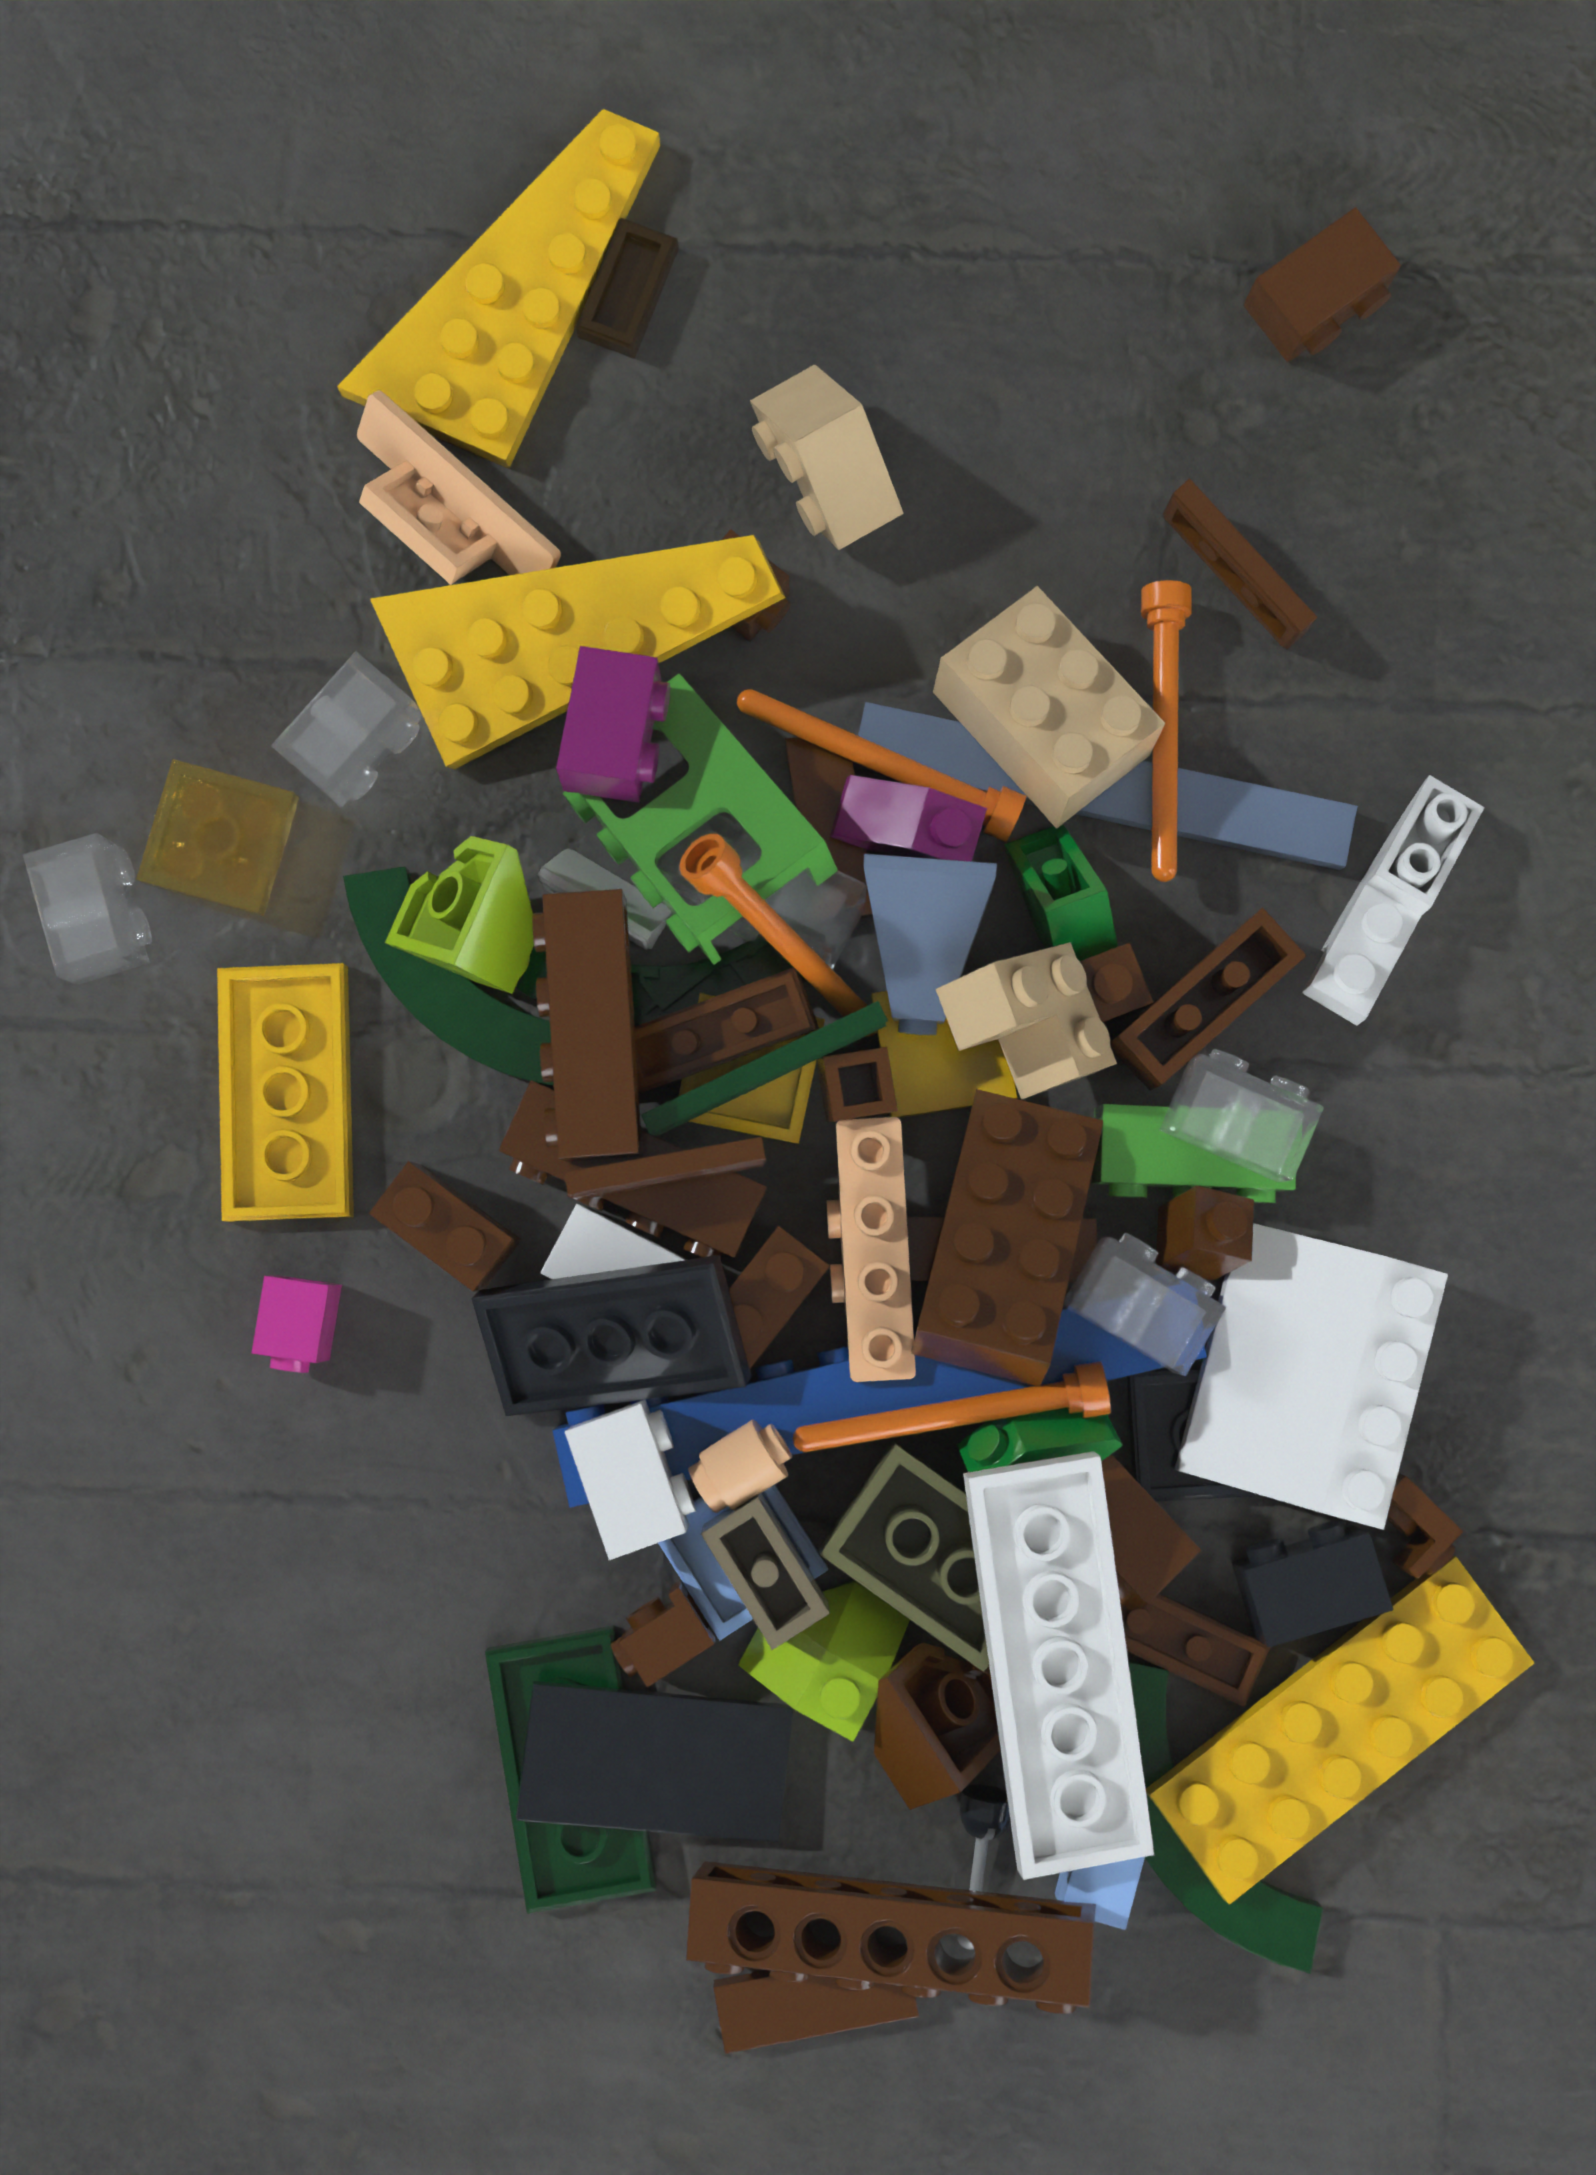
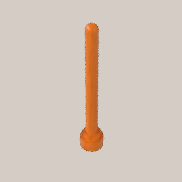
(1165, 608)
(1002, 805)
(716, 870)
(1079, 1392)

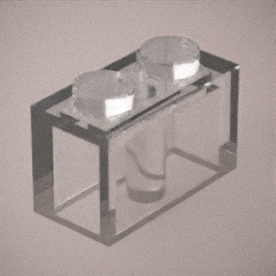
(350, 731)
(88, 908)
(1242, 1115)
(1144, 1303)

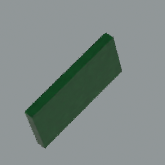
(562, 1861)

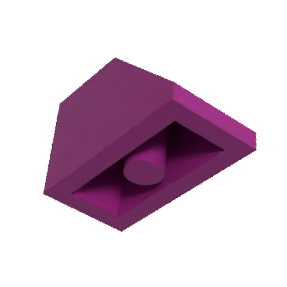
(907, 820)

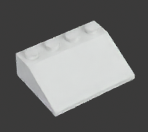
(1313, 1375)

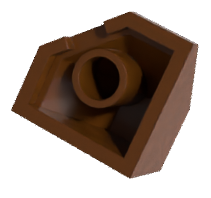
(934, 1724)

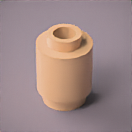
(740, 1466)

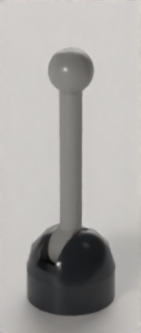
(985, 1817)

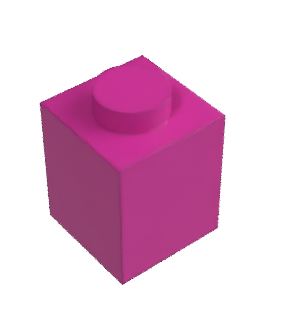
(296, 1322)

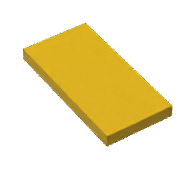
(285, 1092)

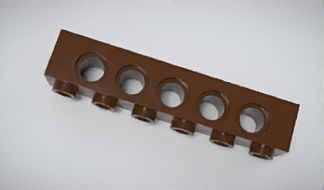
(920, 1912)

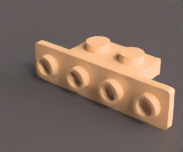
(441, 503)
(874, 1249)

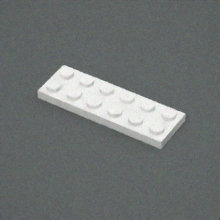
(1058, 1664)

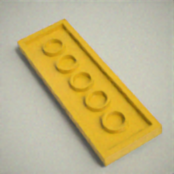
(1338, 1728)

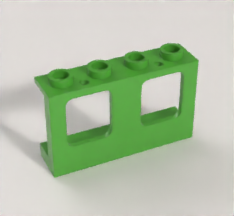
(718, 781)

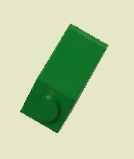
(1062, 892)
(1037, 1438)

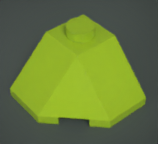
(471, 916)
(834, 1663)

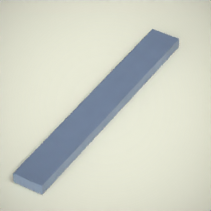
(1208, 805)

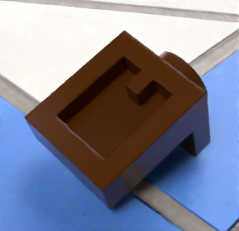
(1432, 1545)

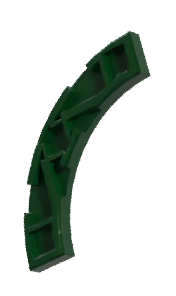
(672, 988)
(437, 997)
(1264, 1917)

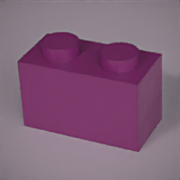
(611, 724)

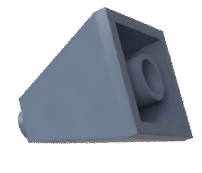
(924, 929)

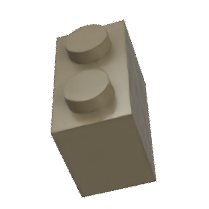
(765, 1570)

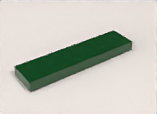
(765, 1069)

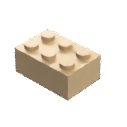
(1047, 706)

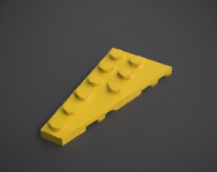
(498, 321)
(506, 648)

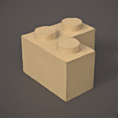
(831, 453)
(1036, 1012)

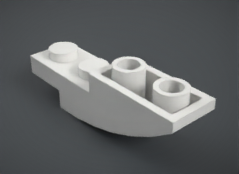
(1392, 900)

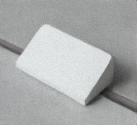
(576, 873)

